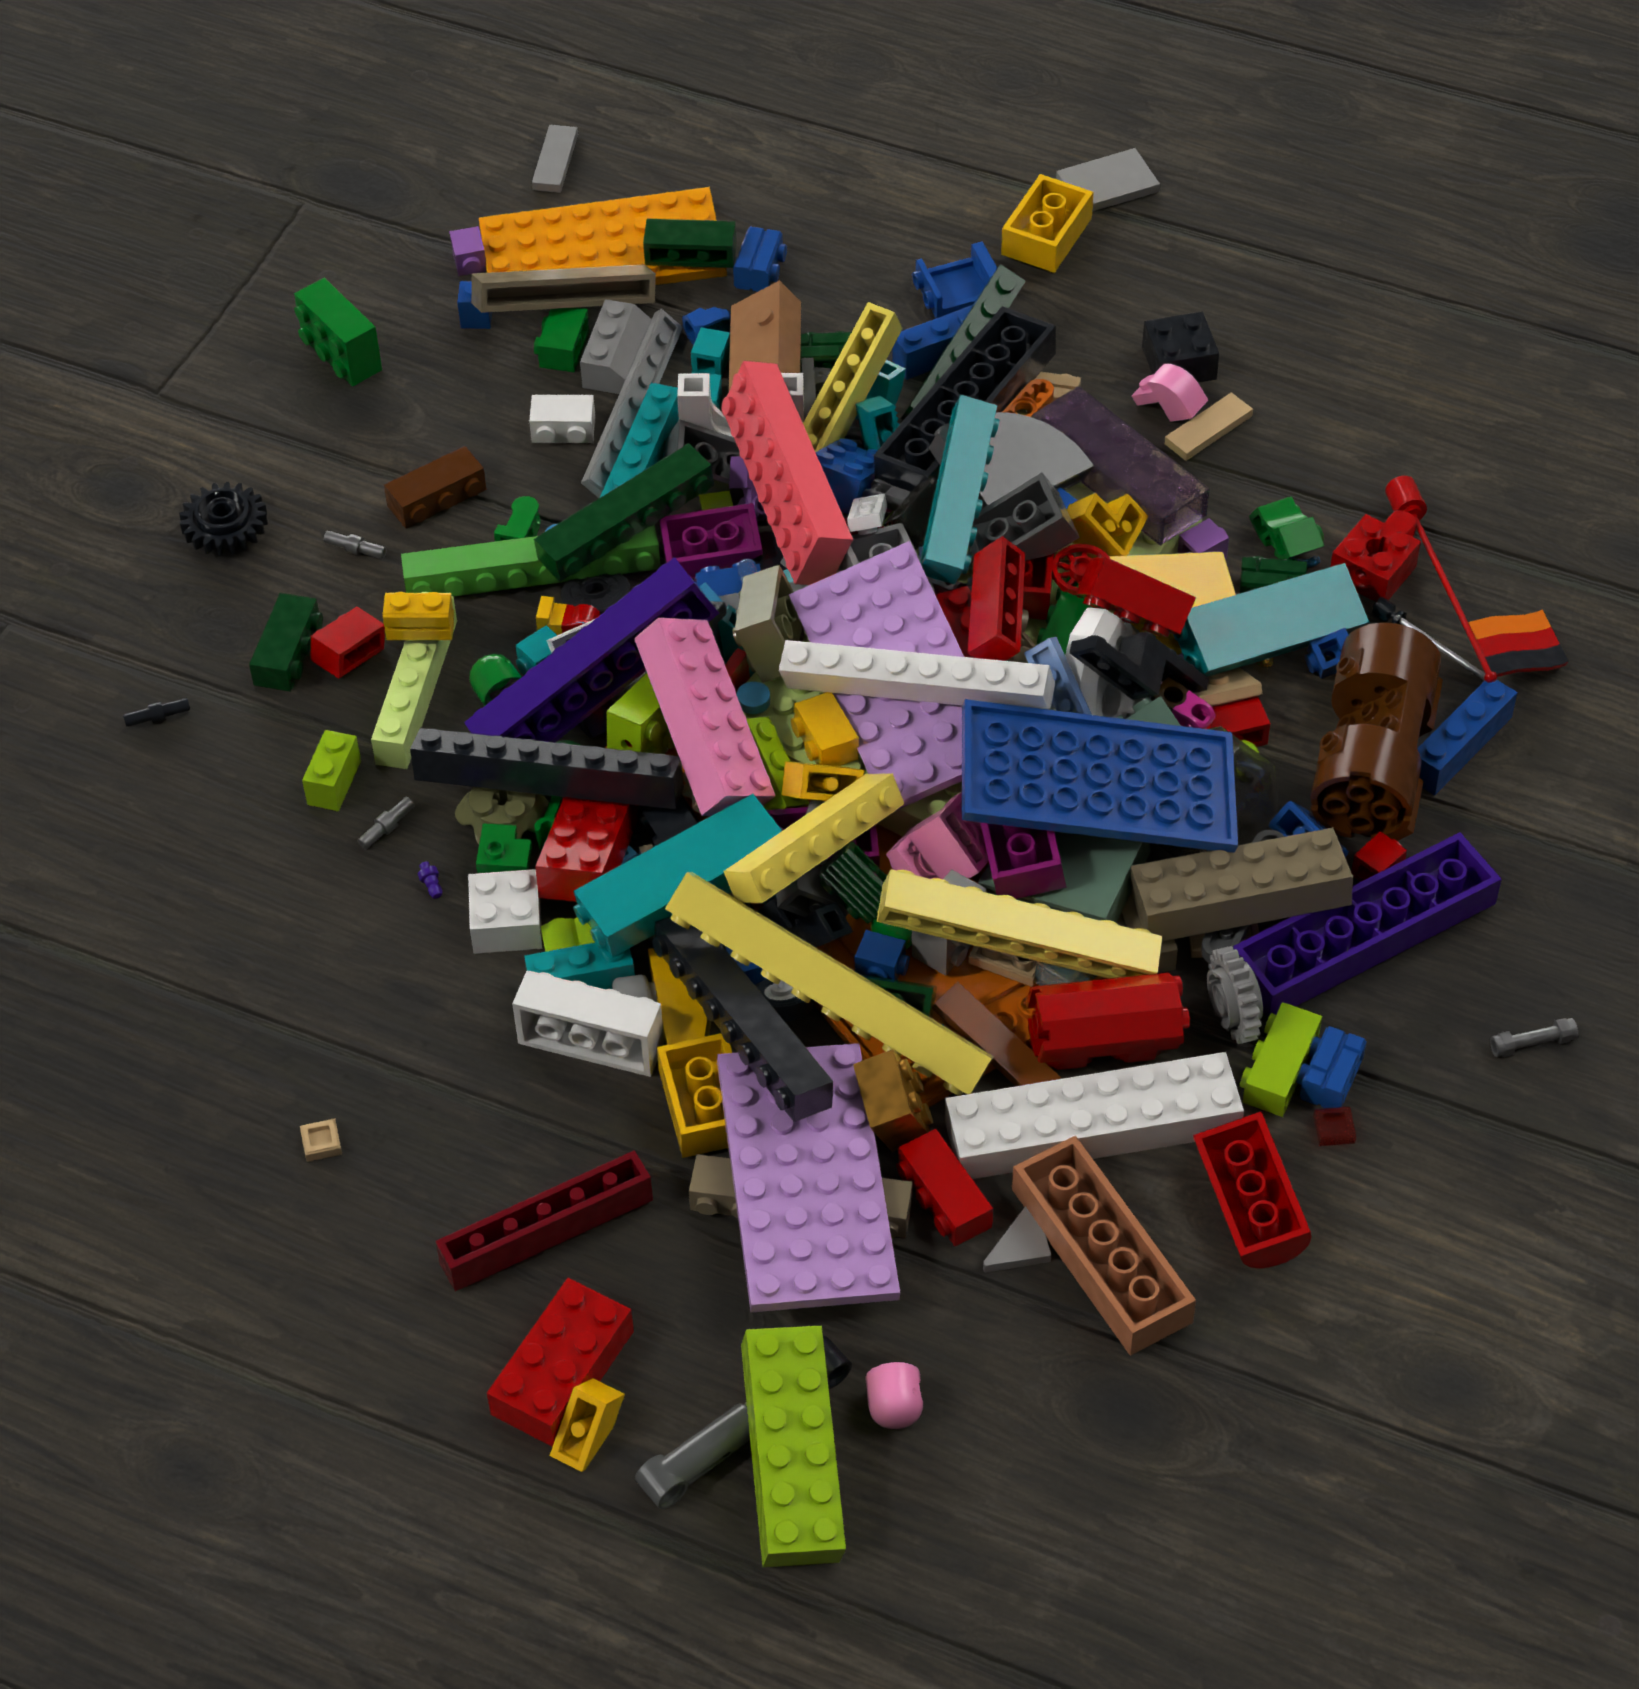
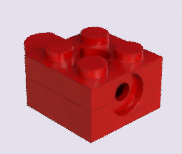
(1379, 554)

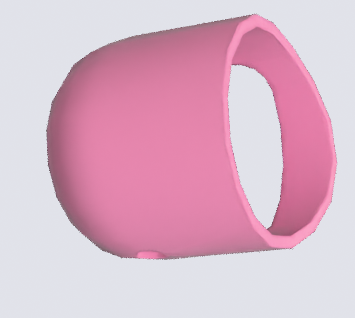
(894, 1394)

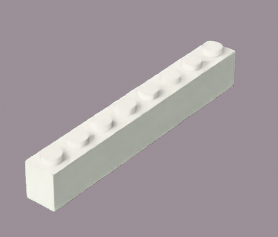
(914, 675)

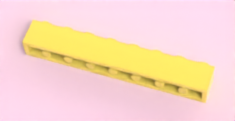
(1017, 927)

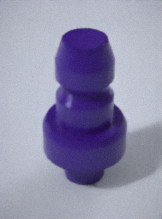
(429, 876)

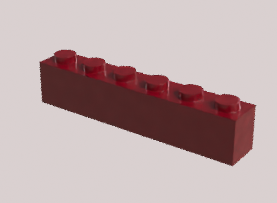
(544, 1220)

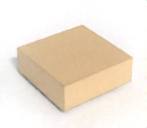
(320, 1140)

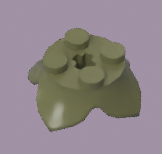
(500, 807)

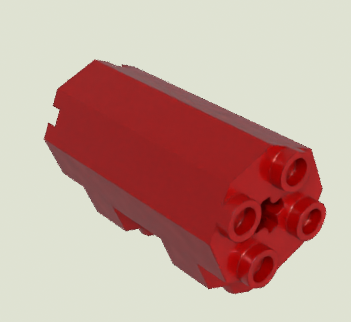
(1106, 1017)

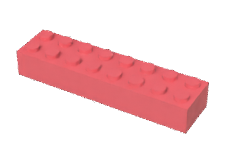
(786, 473)

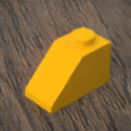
(586, 1423)

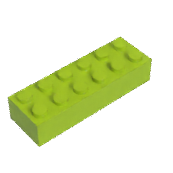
(792, 1446)

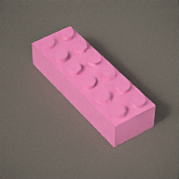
(703, 714)

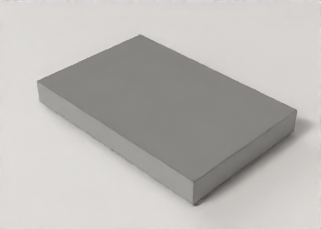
(1112, 178)

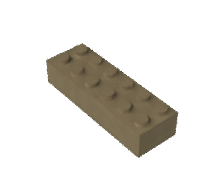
(1243, 887)

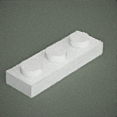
(867, 514)

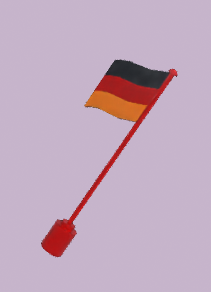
(1500, 642)

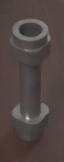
(1562, 1030)

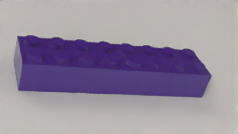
(592, 663)
(1385, 918)

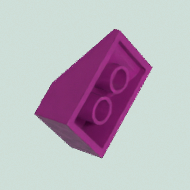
(711, 537)

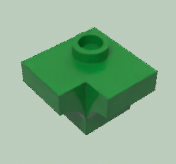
(501, 850)

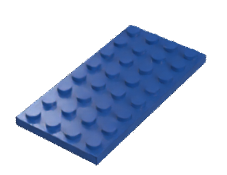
(1098, 776)

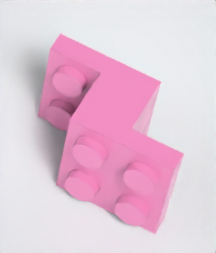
(941, 845)

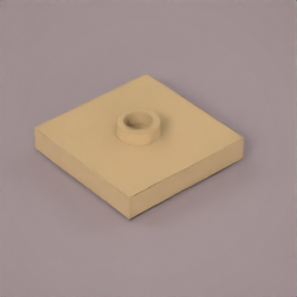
(1230, 687)

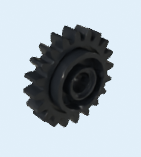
(223, 518)

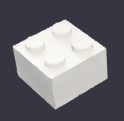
(504, 911)

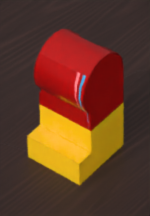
(563, 616)

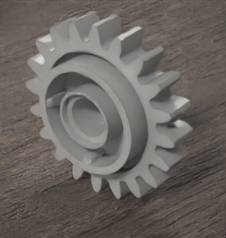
(1235, 994)

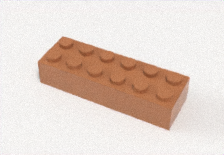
(1103, 1245)

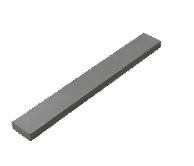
(646, 368)

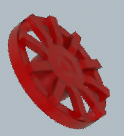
(1077, 566)

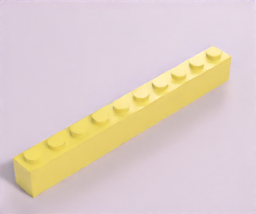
(829, 983)

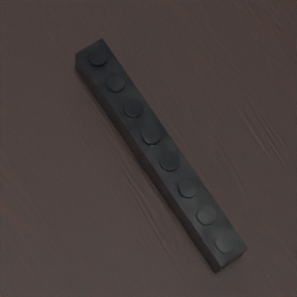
(547, 768)
(745, 1020)

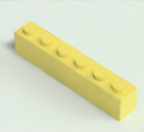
(852, 375)
(813, 838)

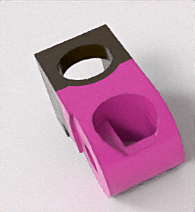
(1185, 705)

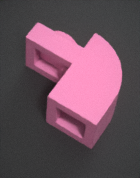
(1174, 390)

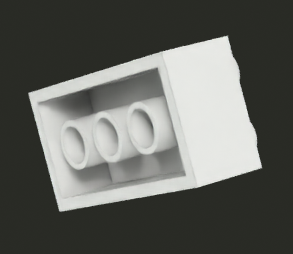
(588, 1022)

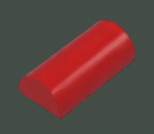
(1254, 1191)

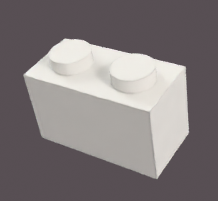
(562, 418)

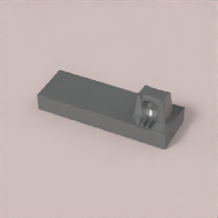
(813, 381)

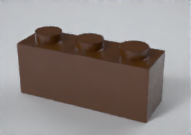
(435, 487)

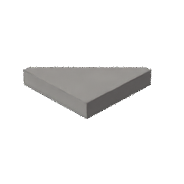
(1020, 1246)

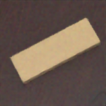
(1208, 426)

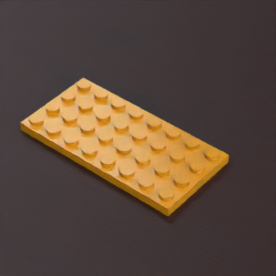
(593, 235)

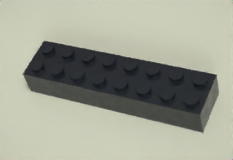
(990, 369)

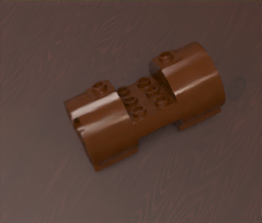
(1371, 762)

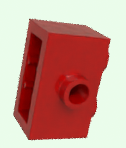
(347, 642)

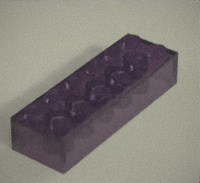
(1128, 465)

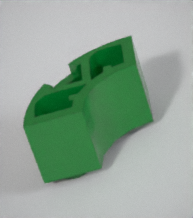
(1286, 528)

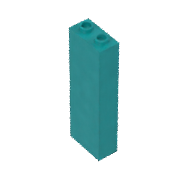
(1270, 620)
(634, 895)

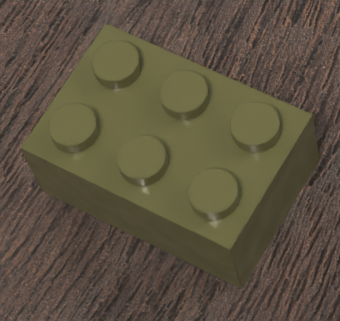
(766, 620)

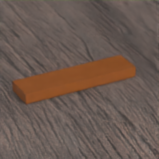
(987, 1032)

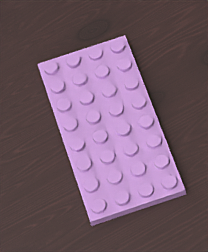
(891, 607)
(808, 1192)

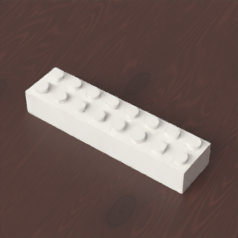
(1105, 1110)

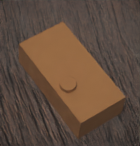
(766, 330)

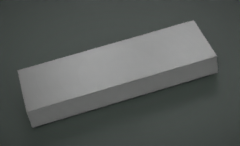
(554, 158)

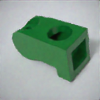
(523, 521)

